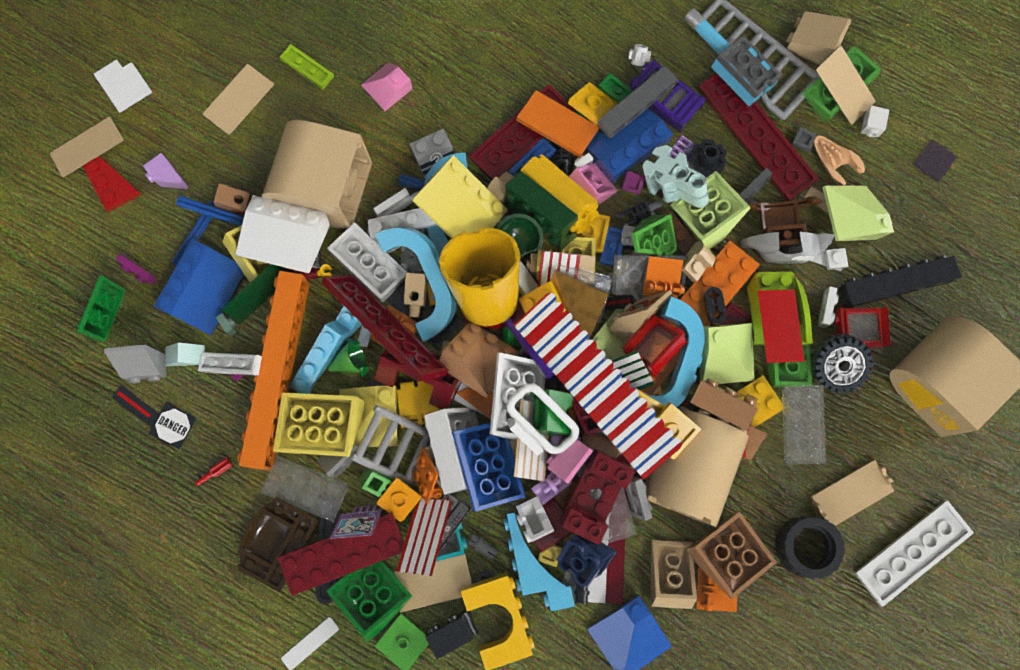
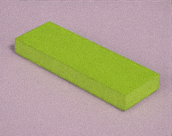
(306, 66)

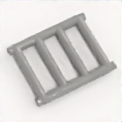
(375, 463)

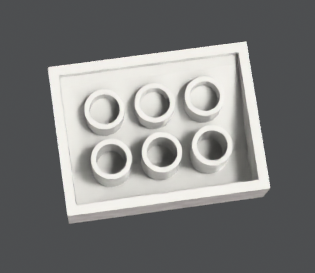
(282, 234)
(509, 376)
(440, 429)

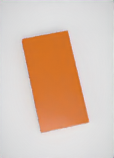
(557, 123)

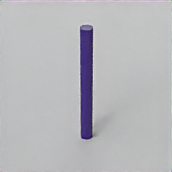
(533, 354)

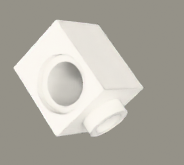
(874, 121)

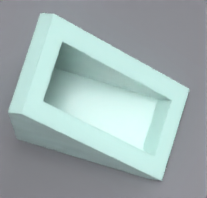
(183, 354)

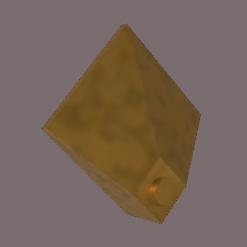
(580, 300)

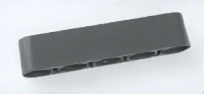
(637, 102)

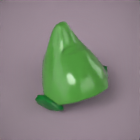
(350, 359)

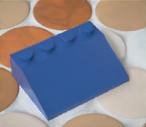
(629, 145)
(200, 287)
(487, 467)

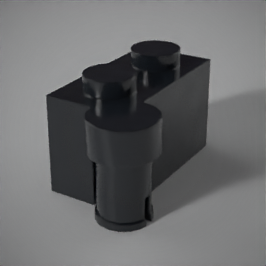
(451, 634)

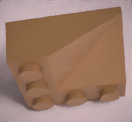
(473, 357)
(726, 403)
(732, 555)

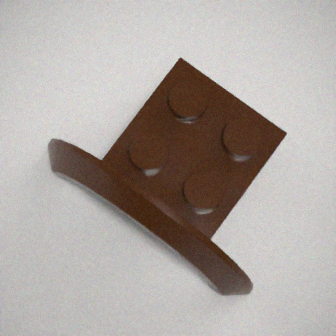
(783, 218)

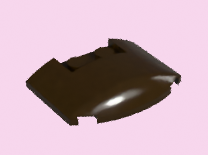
(272, 533)

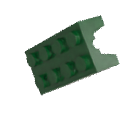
(529, 198)

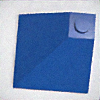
(629, 636)

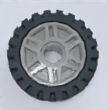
(850, 375)

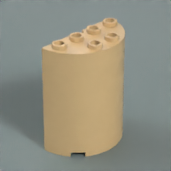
(702, 473)

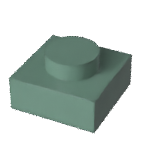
(227, 324)

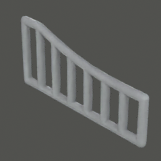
(774, 45)

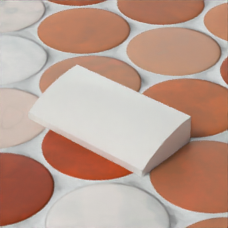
(367, 262)

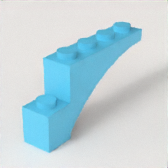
(324, 350)
(532, 575)

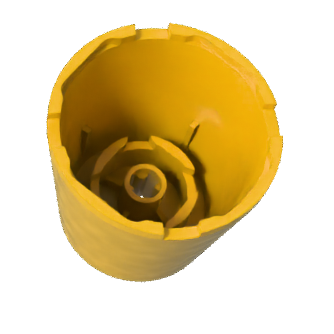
(483, 274)

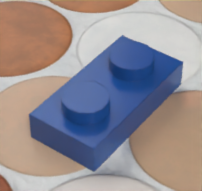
(612, 246)

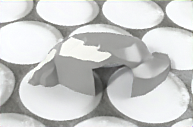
(768, 247)

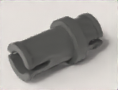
(481, 546)

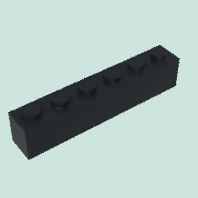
(900, 281)

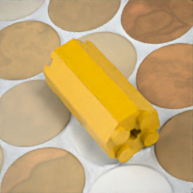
(563, 189)

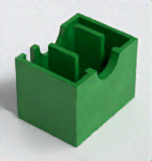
(544, 419)

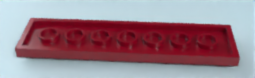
(759, 138)
(385, 327)

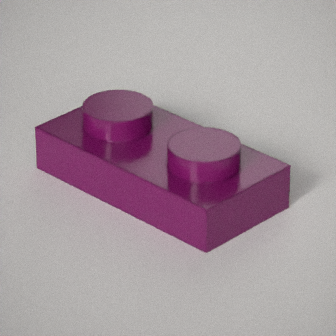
(129, 266)

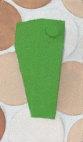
(655, 236)

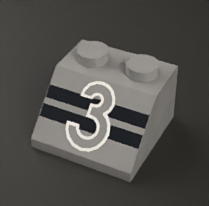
(430, 150)

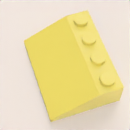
(458, 200)
(318, 424)

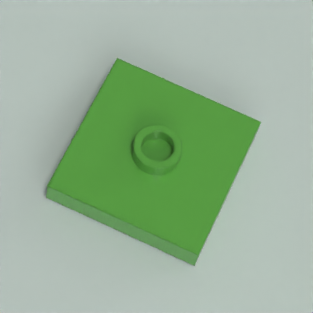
(403, 642)

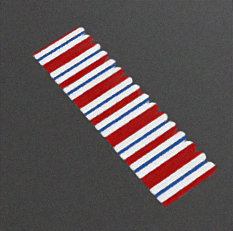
(598, 385)

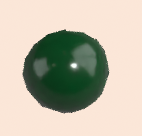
(524, 231)

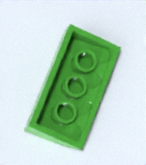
(821, 98)
(791, 372)

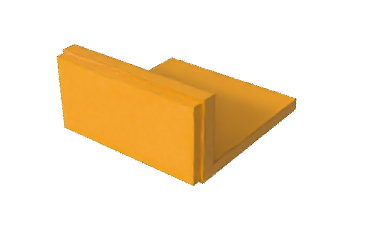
(399, 499)

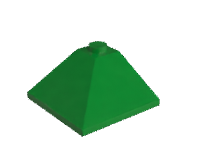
(101, 310)
(369, 598)

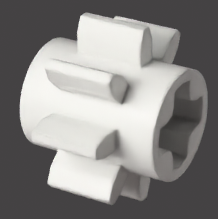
(639, 55)

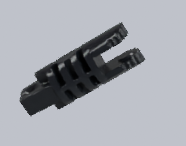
(563, 159)
(639, 212)

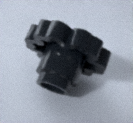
(707, 157)

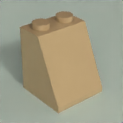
(817, 36)

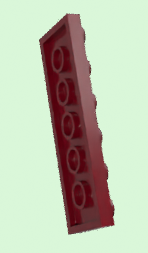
(510, 142)
(340, 556)

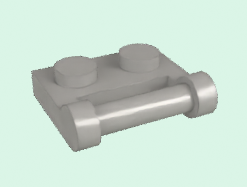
(638, 500)

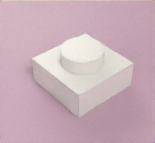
(582, 161)
(836, 259)

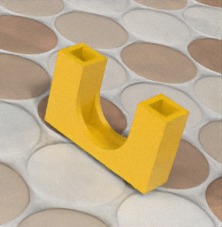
(515, 643)

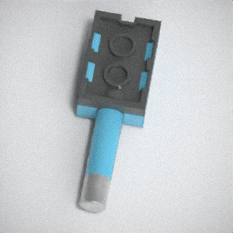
(737, 64)

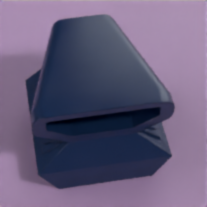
(585, 559)

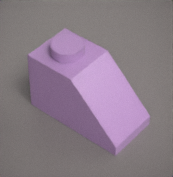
(163, 173)

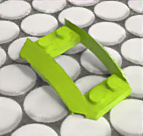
(778, 281)

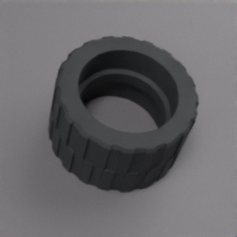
(833, 547)

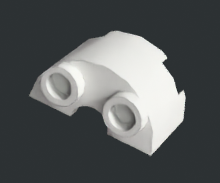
(534, 518)

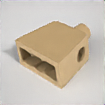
(415, 284)

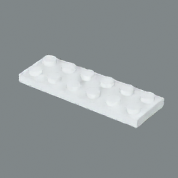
(913, 553)

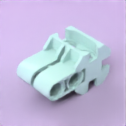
(675, 178)

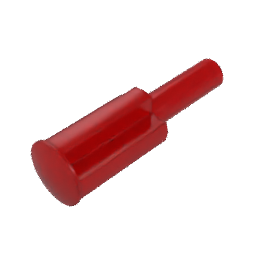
(216, 470)

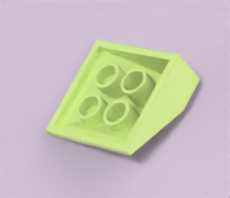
(856, 213)
(718, 217)
(728, 353)

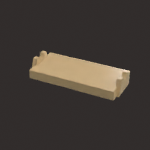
(852, 493)

